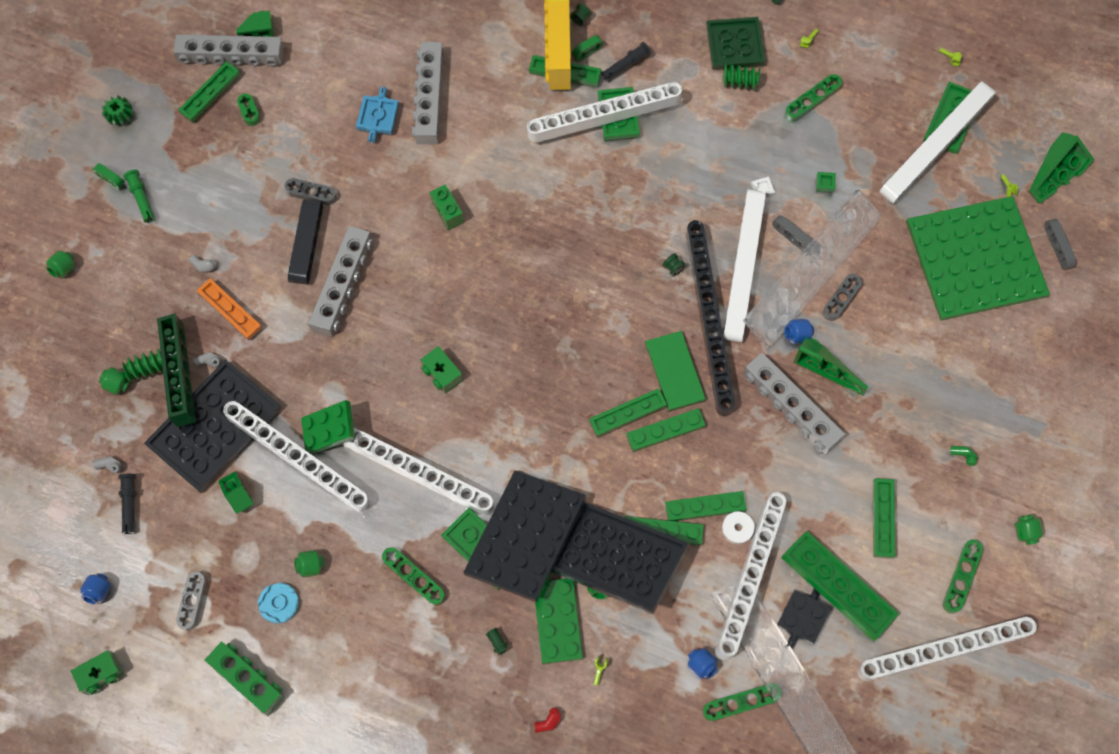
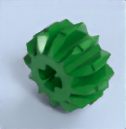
(117, 111)

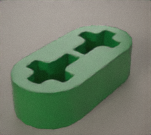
(587, 48)
(251, 108)
(108, 176)

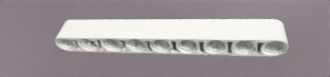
(598, 118)
(937, 142)
(744, 266)
(289, 449)
(422, 476)
(747, 583)
(955, 644)

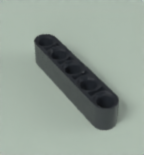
(305, 242)

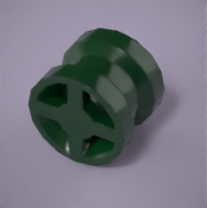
(580, 14)
(673, 264)

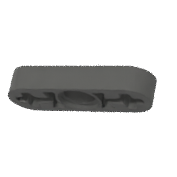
(304, 185)
(791, 232)
(1060, 244)
(840, 304)

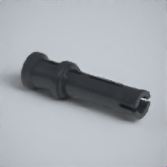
(633, 57)
(127, 493)

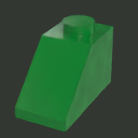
(257, 25)
(235, 492)

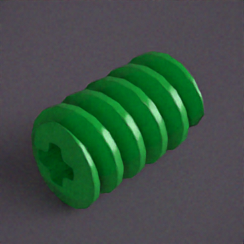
(741, 77)
(143, 366)

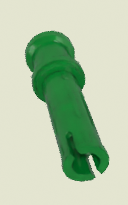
(137, 189)

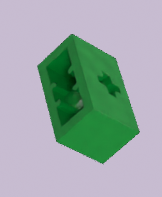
(446, 207)
(439, 360)
(86, 673)

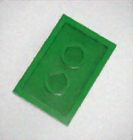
(623, 128)
(328, 427)

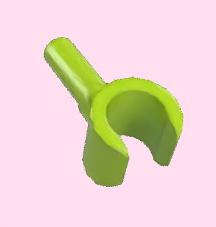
(806, 41)
(955, 58)
(1011, 188)
(600, 667)

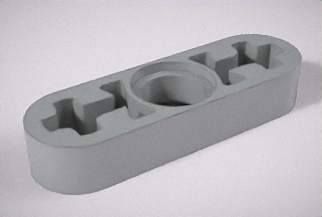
(186, 594)

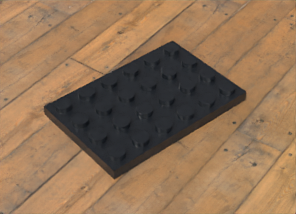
(209, 444)
(525, 536)
(620, 558)

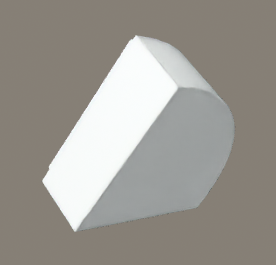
(763, 185)

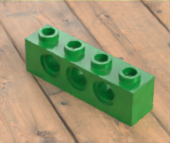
(218, 661)

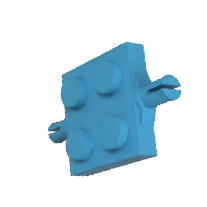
(377, 114)

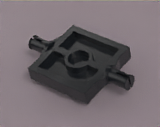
(803, 617)

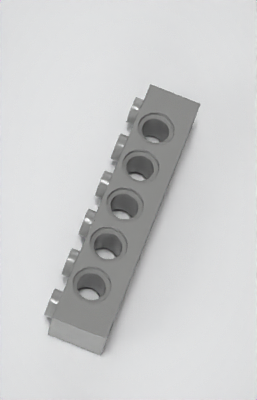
(236, 45)
(428, 133)
(353, 238)
(777, 379)

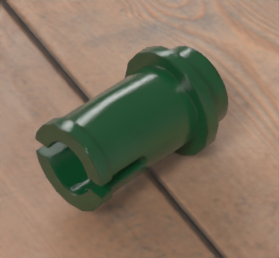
(497, 641)

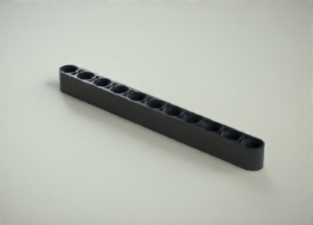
(710, 325)

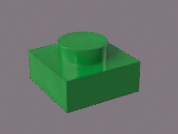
(825, 182)

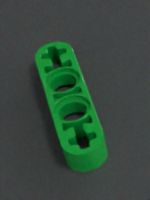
(813, 97)
(959, 574)
(411, 578)
(740, 699)

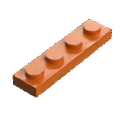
(229, 309)

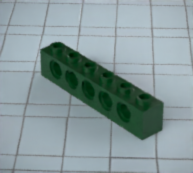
(176, 370)

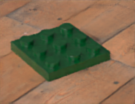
(735, 42)

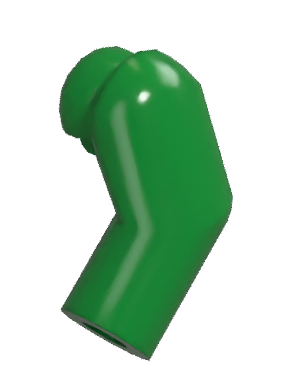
(966, 452)

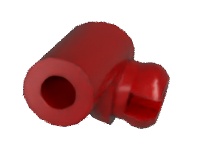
(551, 721)

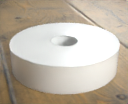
(733, 535)

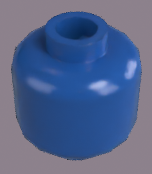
(797, 330)
(95, 588)
(702, 663)

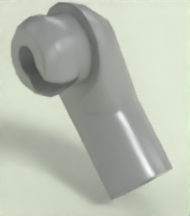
(204, 265)
(208, 358)
(108, 462)

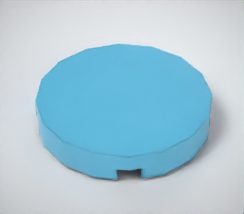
(278, 603)

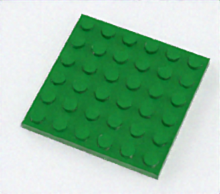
(977, 258)

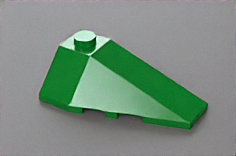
(1064, 160)
(821, 361)

